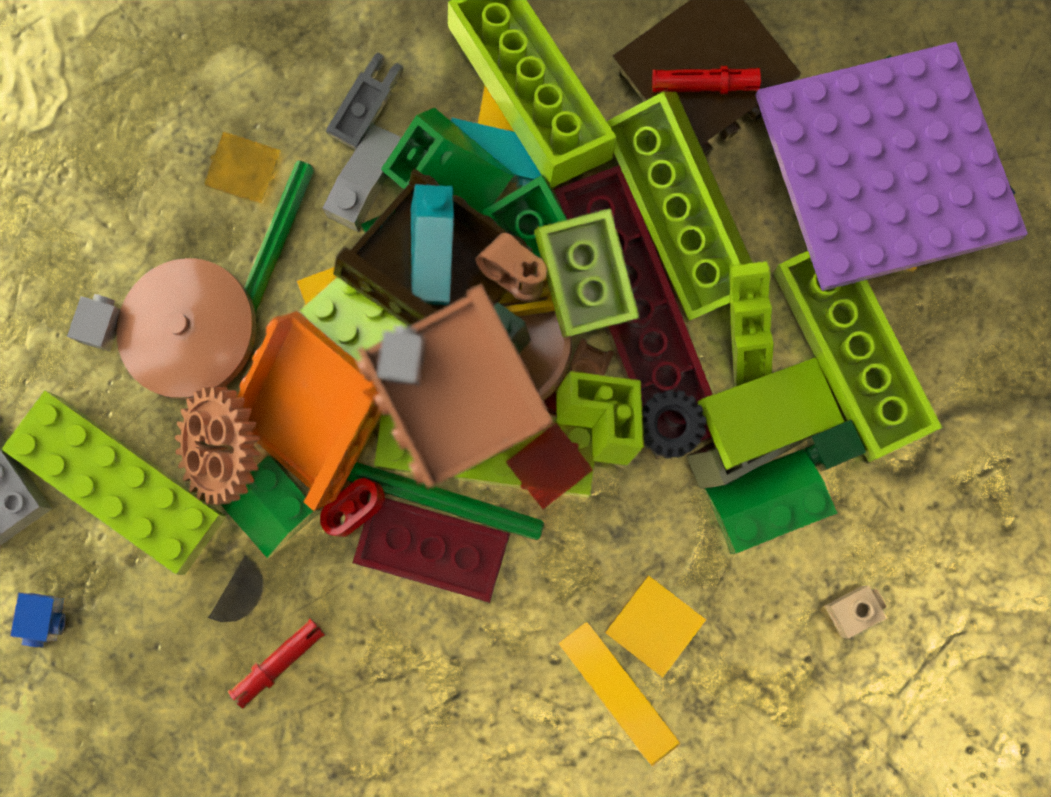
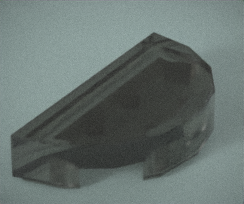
(241, 594)

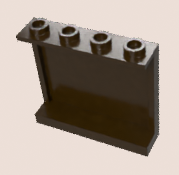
(704, 38)
(382, 257)

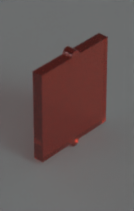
(549, 466)

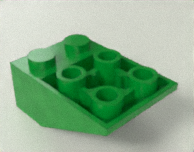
(450, 157)

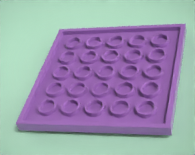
(890, 165)

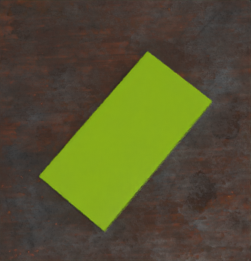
(770, 412)

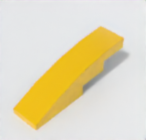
(619, 694)

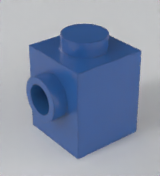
(38, 619)

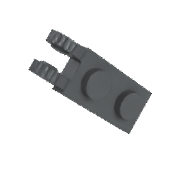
(363, 103)

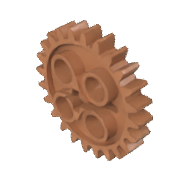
(218, 420)

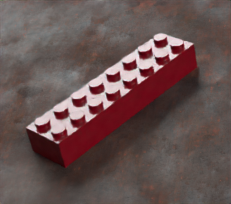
(657, 343)

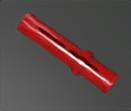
(711, 80)
(276, 663)

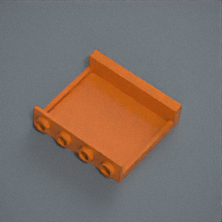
(309, 405)

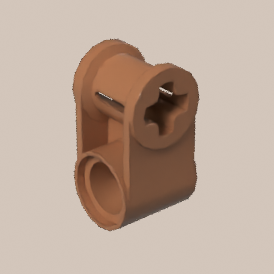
(511, 266)
(590, 359)

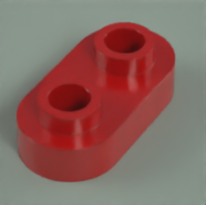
(352, 504)

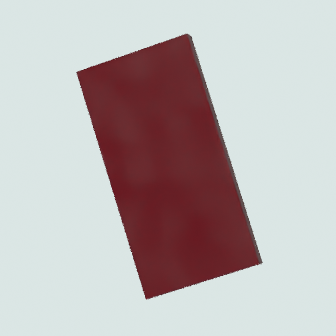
(432, 549)

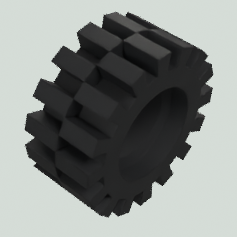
(688, 409)

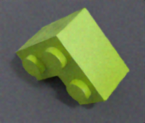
(609, 408)

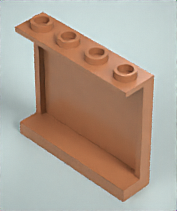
(469, 396)

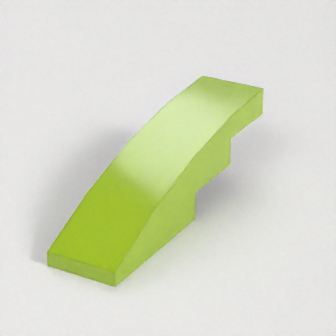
(750, 322)

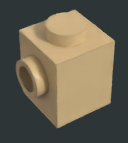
(856, 611)

